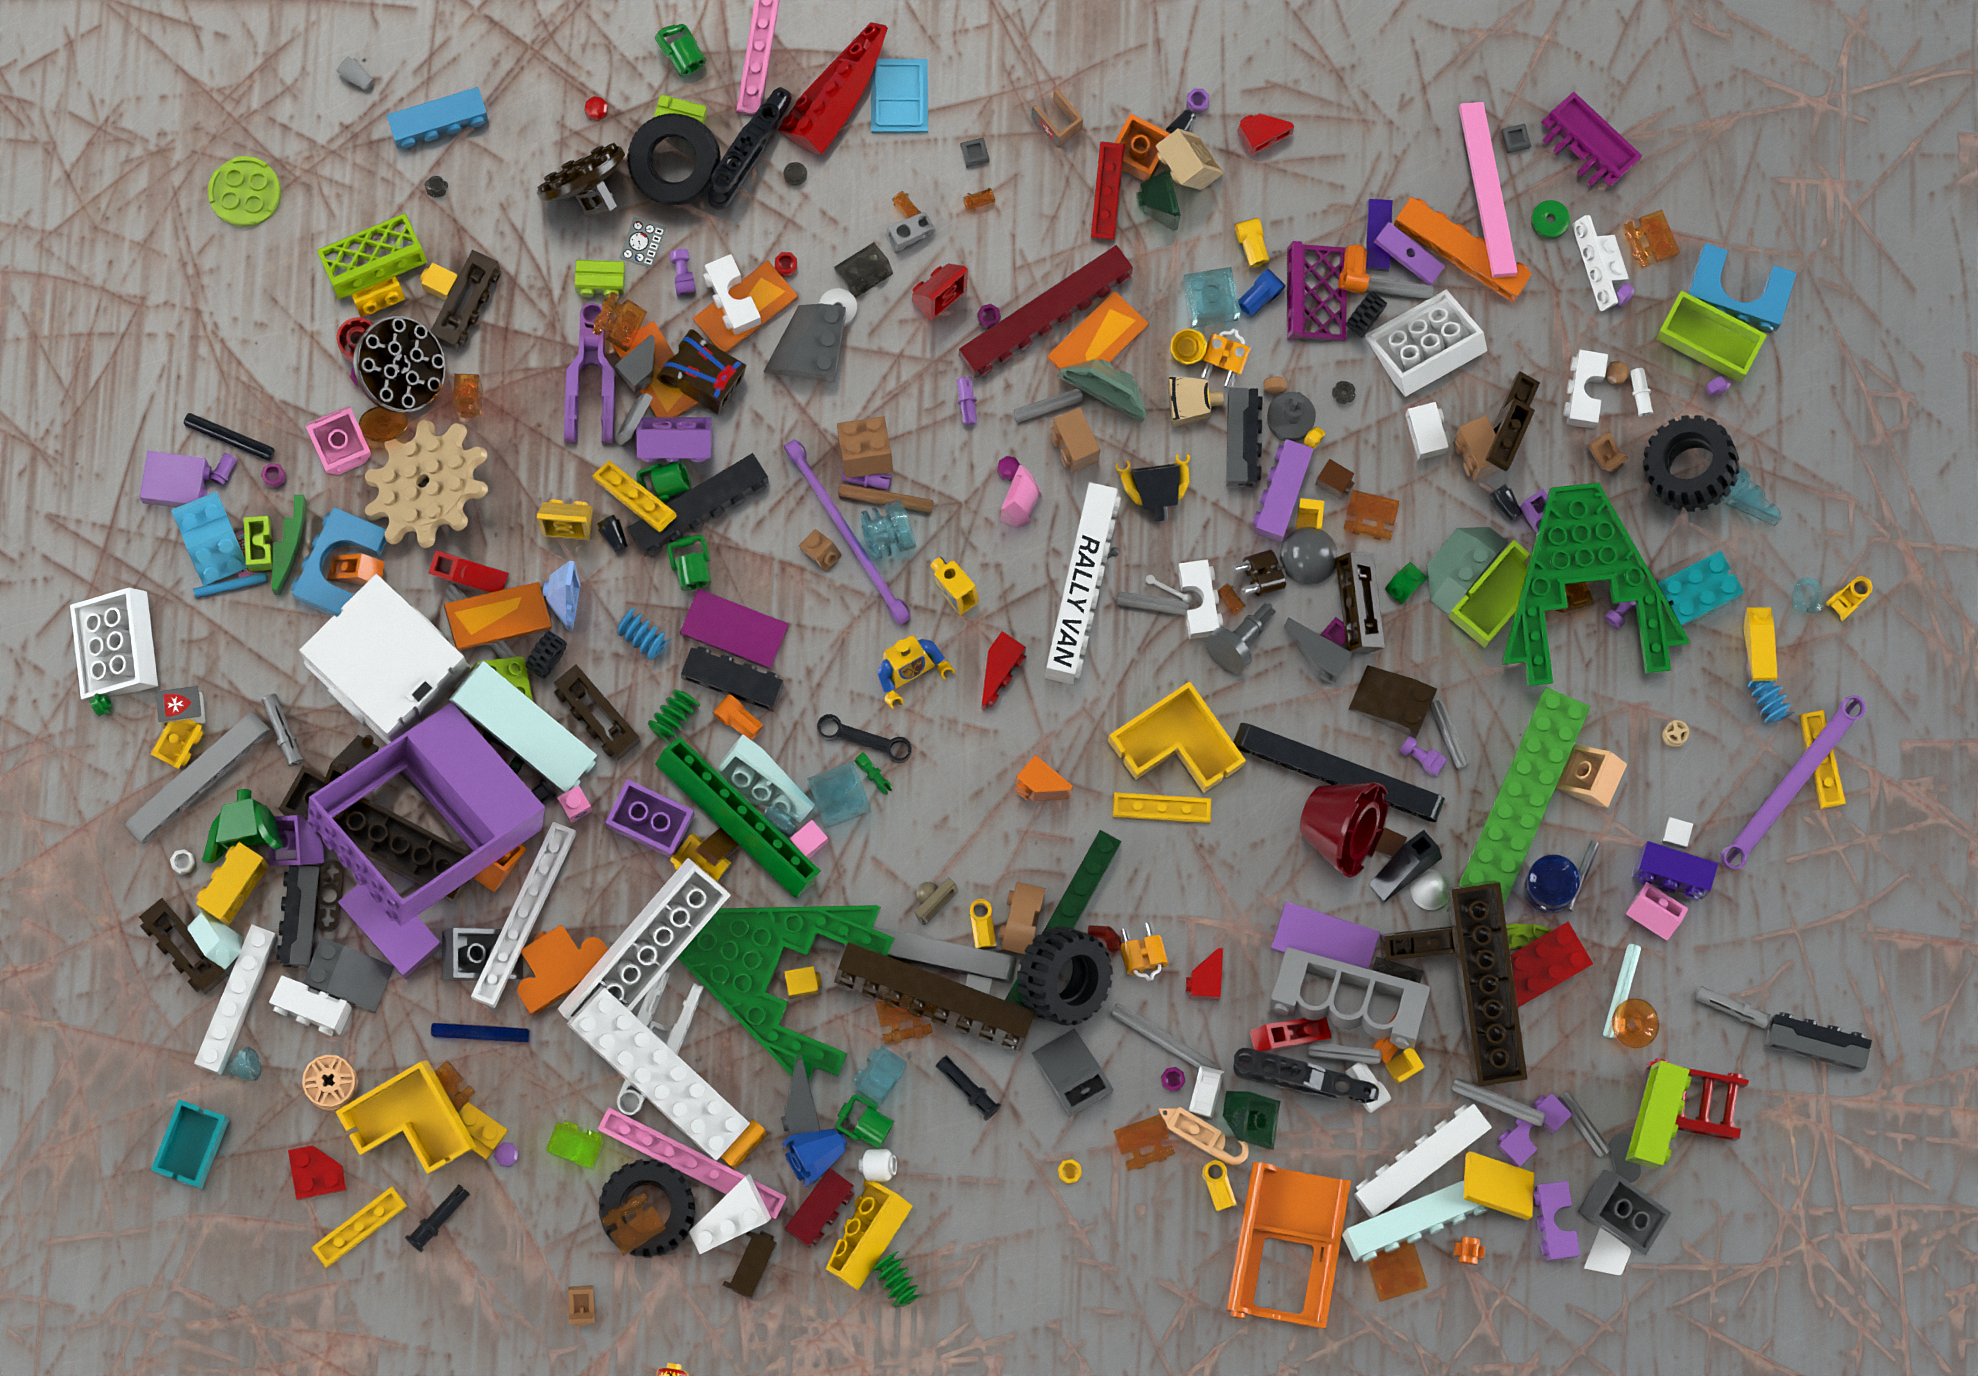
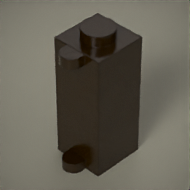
(352, 755)
(752, 1264)

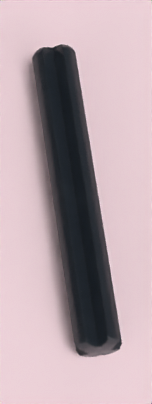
(229, 436)

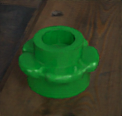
(101, 704)

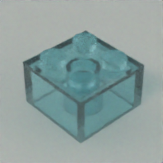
(1211, 297)
(839, 795)
(880, 1076)

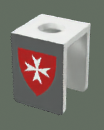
(180, 705)

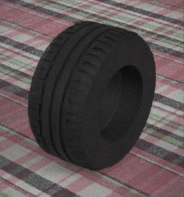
(642, 149)

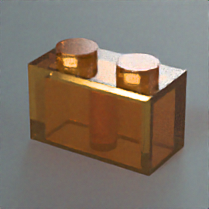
(467, 395)

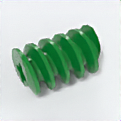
(672, 715)
(896, 1281)

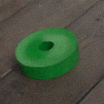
(1552, 209)

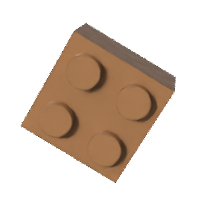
(1075, 440)
(1474, 442)
(864, 447)

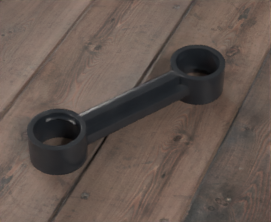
(863, 738)

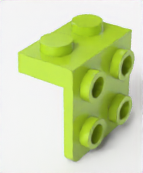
(513, 670)

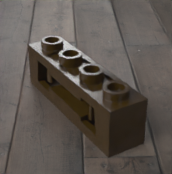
(482, 265)
(1360, 602)
(622, 742)
(156, 916)
(1417, 943)

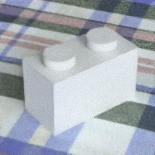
(1427, 430)

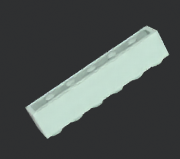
(1409, 1222)

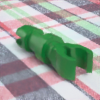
(867, 766)

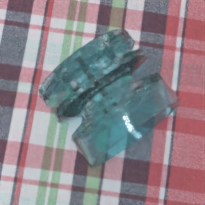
(887, 529)

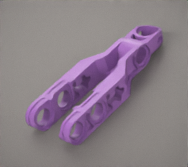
(590, 353)

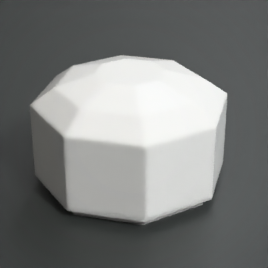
(182, 861)

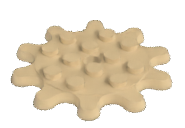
(442, 499)

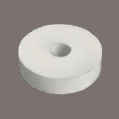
(844, 298)

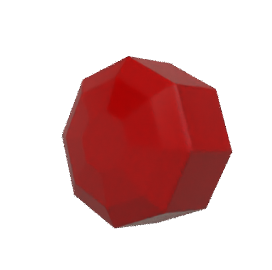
(596, 108)
(786, 264)

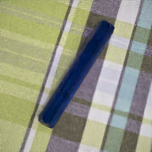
(480, 1032)

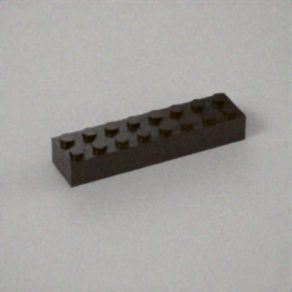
(382, 835)
(1486, 983)
(933, 996)

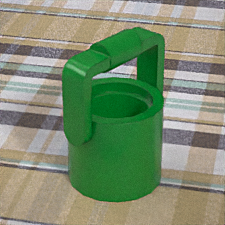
(682, 52)
(667, 479)
(691, 568)
(872, 1126)

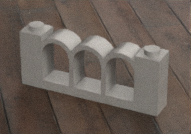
(1402, 1029)

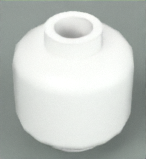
(878, 1165)

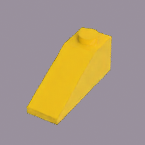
(1760, 643)

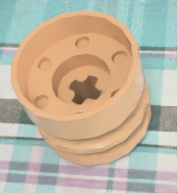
(330, 1097)

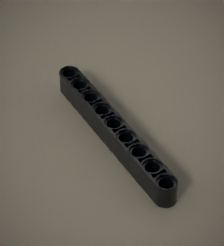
(1335, 770)

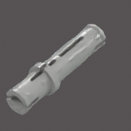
(286, 739)
(1733, 1007)

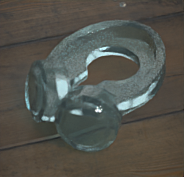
(1815, 600)

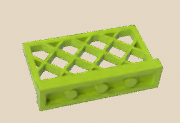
(378, 268)

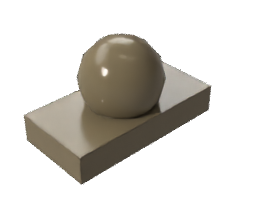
(933, 898)

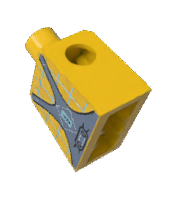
(955, 585)

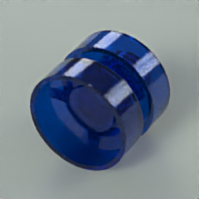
(1552, 883)

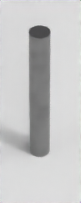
(1584, 869)

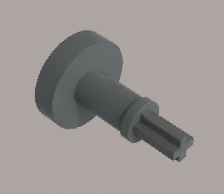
(1291, 416)
(1231, 648)

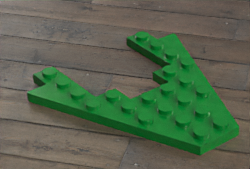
(1583, 543)
(741, 952)

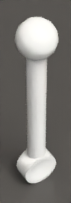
(1150, 580)

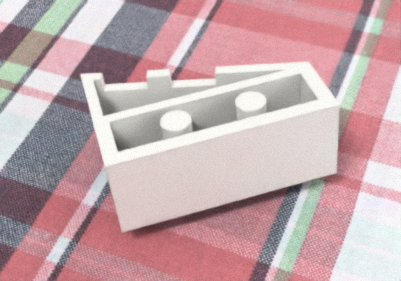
(310, 1006)
(734, 1215)

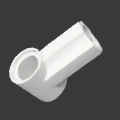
(1362, 1072)

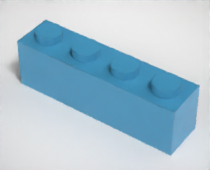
(437, 118)

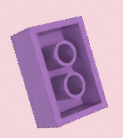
(674, 438)
(650, 819)

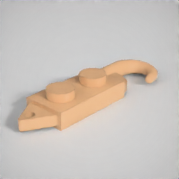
(1201, 1134)

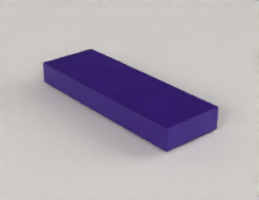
(1378, 216)

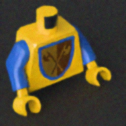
(907, 661)

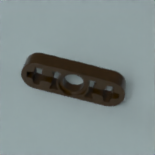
(334, 914)

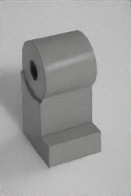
(909, 231)

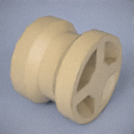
(1677, 729)

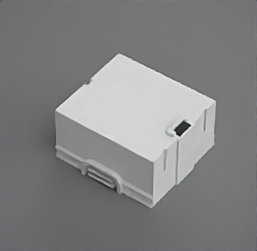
(384, 661)

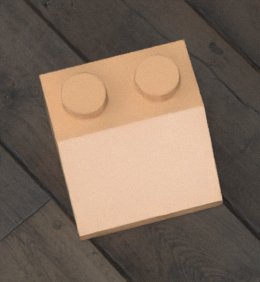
(1591, 775)

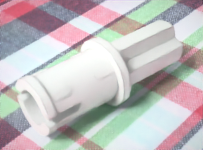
(1641, 392)

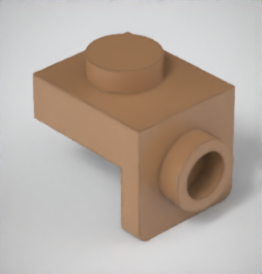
(1607, 452)
(820, 549)
(581, 1305)

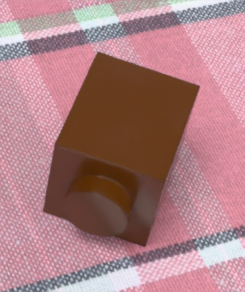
(1335, 479)

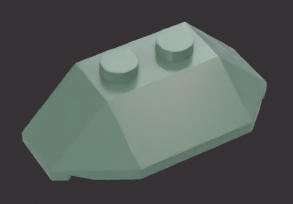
(1107, 385)
(1461, 564)

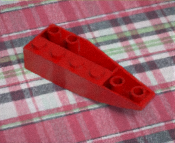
(834, 93)

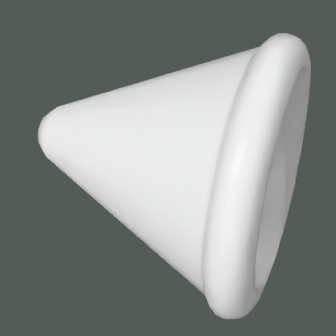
(1430, 890)

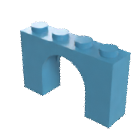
(1764, 312)
(338, 531)

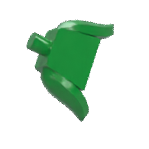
(241, 822)

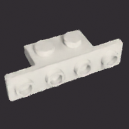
(1601, 261)

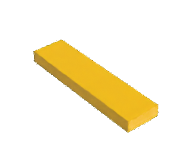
(634, 496)
(1826, 775)
(1161, 808)
(359, 1227)

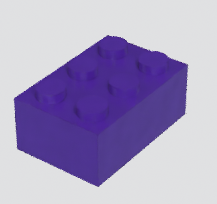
(1674, 871)

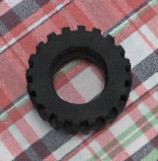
(1678, 438)
(1041, 970)
(663, 1177)

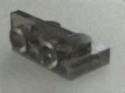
(864, 269)

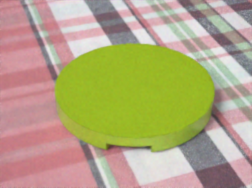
(244, 191)

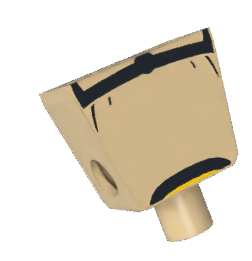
(1191, 400)

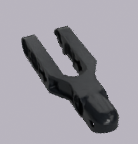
(748, 148)
(1308, 1078)

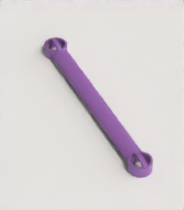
(894, 605)
(1793, 782)

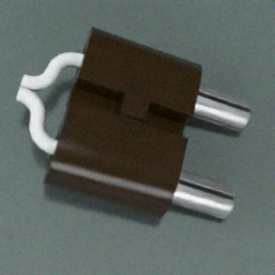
(1263, 572)

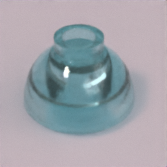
(246, 1065)

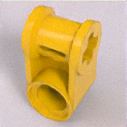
(1847, 599)

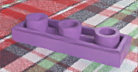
(1420, 262)

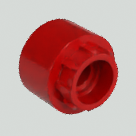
(348, 332)

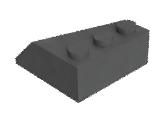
(810, 343)

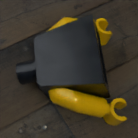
(1156, 485)

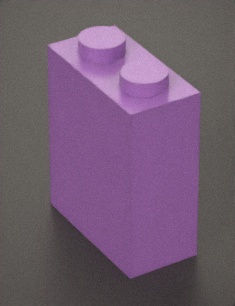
(173, 479)

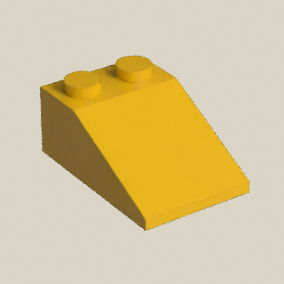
(565, 519)

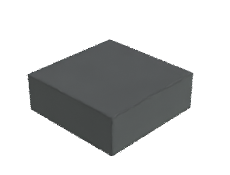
(1516, 138)
(974, 152)

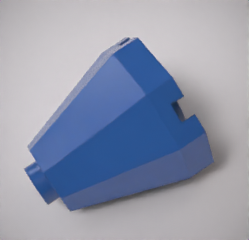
(813, 1153)

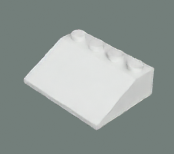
(1427, 342)
(114, 644)

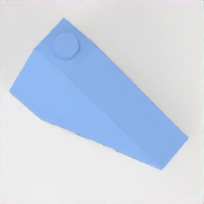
(563, 593)

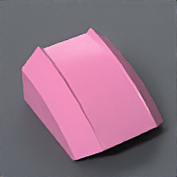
(339, 441)
(1020, 499)

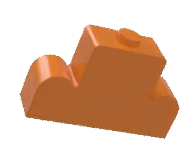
(557, 967)

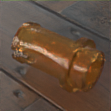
(978, 199)
(905, 204)
(1231, 599)

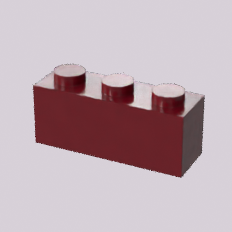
(820, 1208)

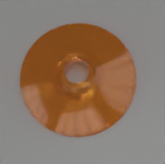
(382, 425)
(1645, 1021)

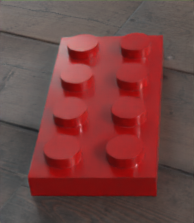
(1547, 962)

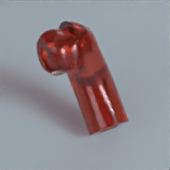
(1108, 934)

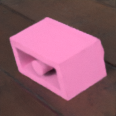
(1656, 911)

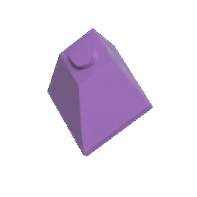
(299, 842)

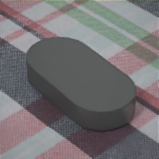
(1618, 1151)

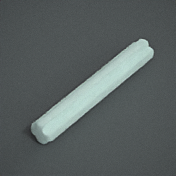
(1623, 985)

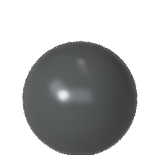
(1308, 555)

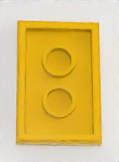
(1498, 1185)

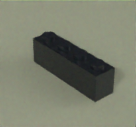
(732, 678)

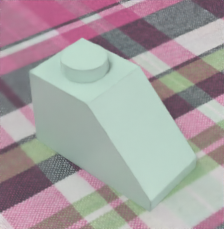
(215, 939)

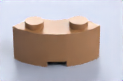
(1022, 918)

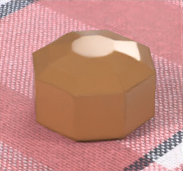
(1616, 372)
(1275, 385)

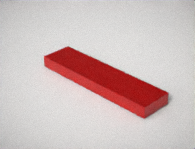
(1107, 190)

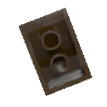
(1393, 700)

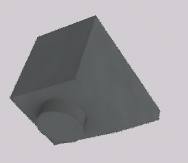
(638, 365)

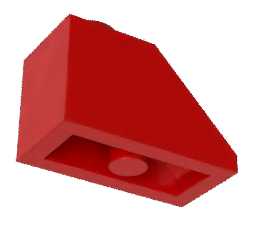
(1263, 131)
(1206, 978)

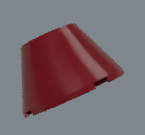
(1345, 823)

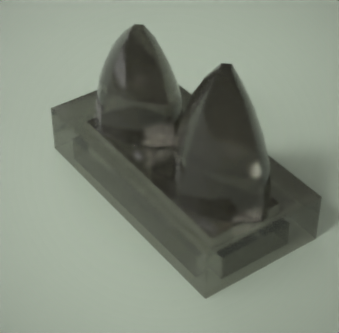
(1397, 970)

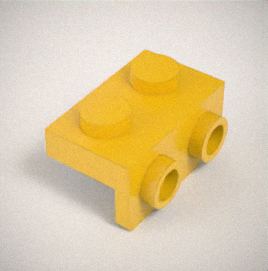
(378, 296)
(176, 741)
(688, 850)

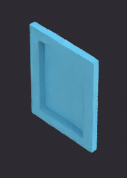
(899, 96)

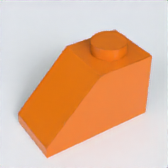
(354, 568)
(499, 871)

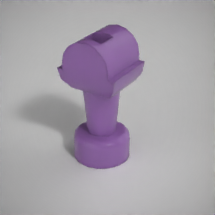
(684, 280)
(1616, 618)
(1431, 760)

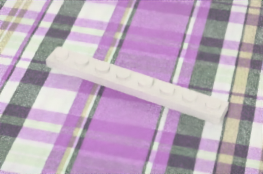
(523, 915)

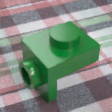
(1405, 582)

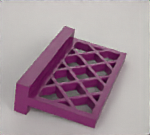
(1296, 292)

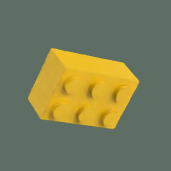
(232, 883)

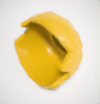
(1188, 346)

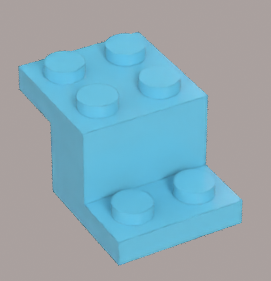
(209, 538)

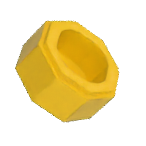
(1314, 437)
(1069, 1171)

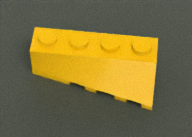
(867, 1233)

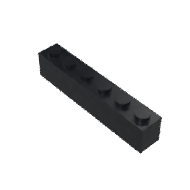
(702, 503)

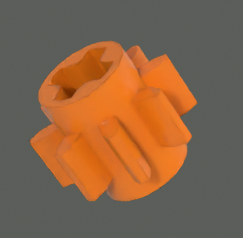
(1469, 1250)

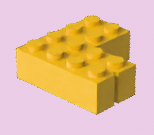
(1181, 727)
(413, 1105)

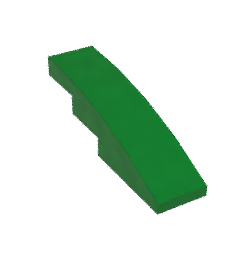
(286, 552)

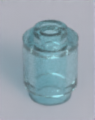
(781, 820)

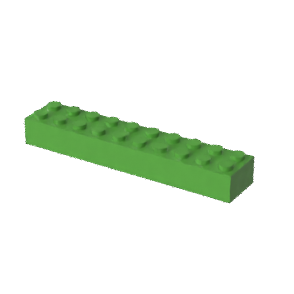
(1526, 791)

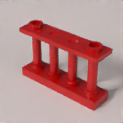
(1702, 1124)

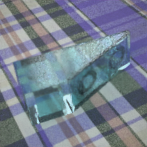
(1751, 499)

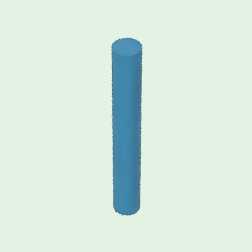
(230, 585)

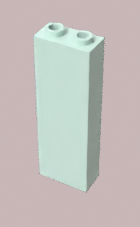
(523, 727)

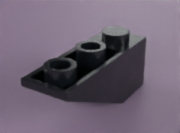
(1406, 865)

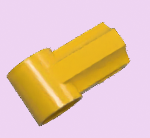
(1251, 236)
(982, 926)
(1220, 1188)

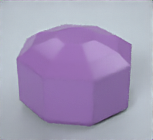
(1198, 100)
(1624, 294)
(1718, 385)
(506, 1154)

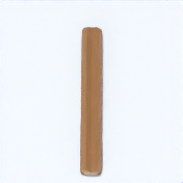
(882, 497)

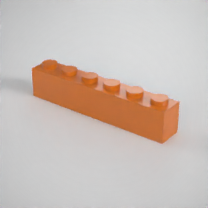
(1457, 246)

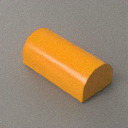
(744, 1145)

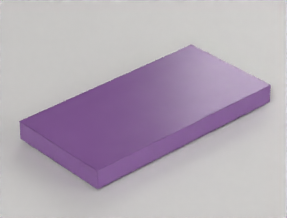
(1324, 936)

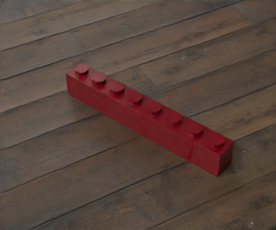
(1045, 312)

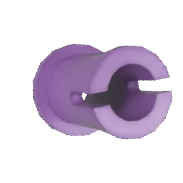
(223, 469)

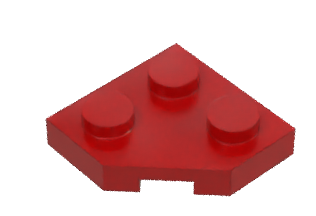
(315, 1173)

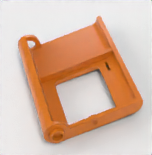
(1296, 1210)

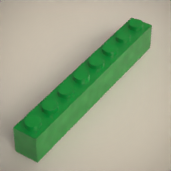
(737, 817)

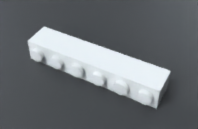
(236, 1000)
(1422, 1161)

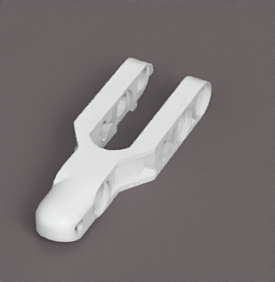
(630, 1099)

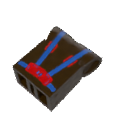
(703, 372)

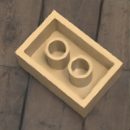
(1188, 159)

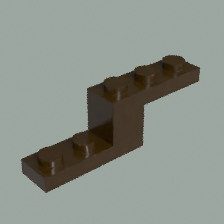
(1512, 421)

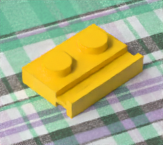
(482, 1129)

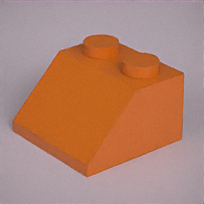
(1041, 782)

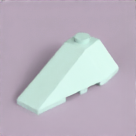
(762, 780)

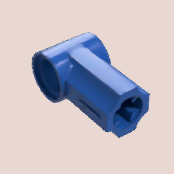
(1265, 288)

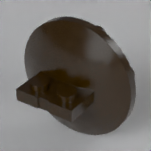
(585, 180)
(399, 364)

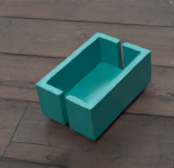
(1701, 589)
(190, 1144)

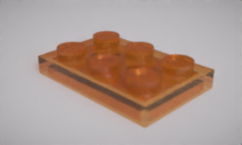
(1397, 1272)

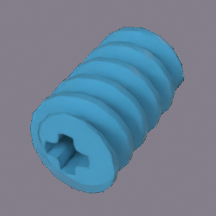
(642, 635)
(1771, 700)

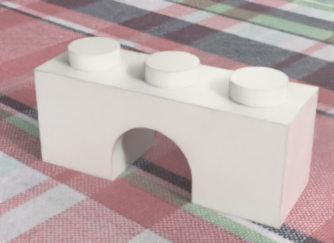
(739, 314)
(1582, 409)
(1198, 578)

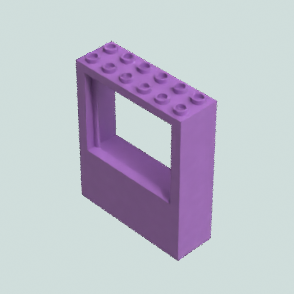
(460, 779)

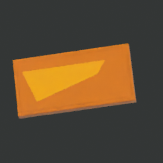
(769, 295)
(1101, 334)
(665, 400)
(497, 616)

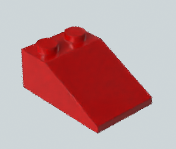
(940, 290)

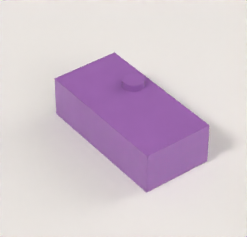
(403, 946)

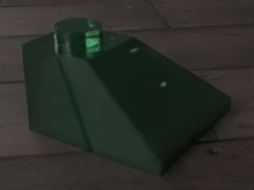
(1160, 200)
(1252, 1117)

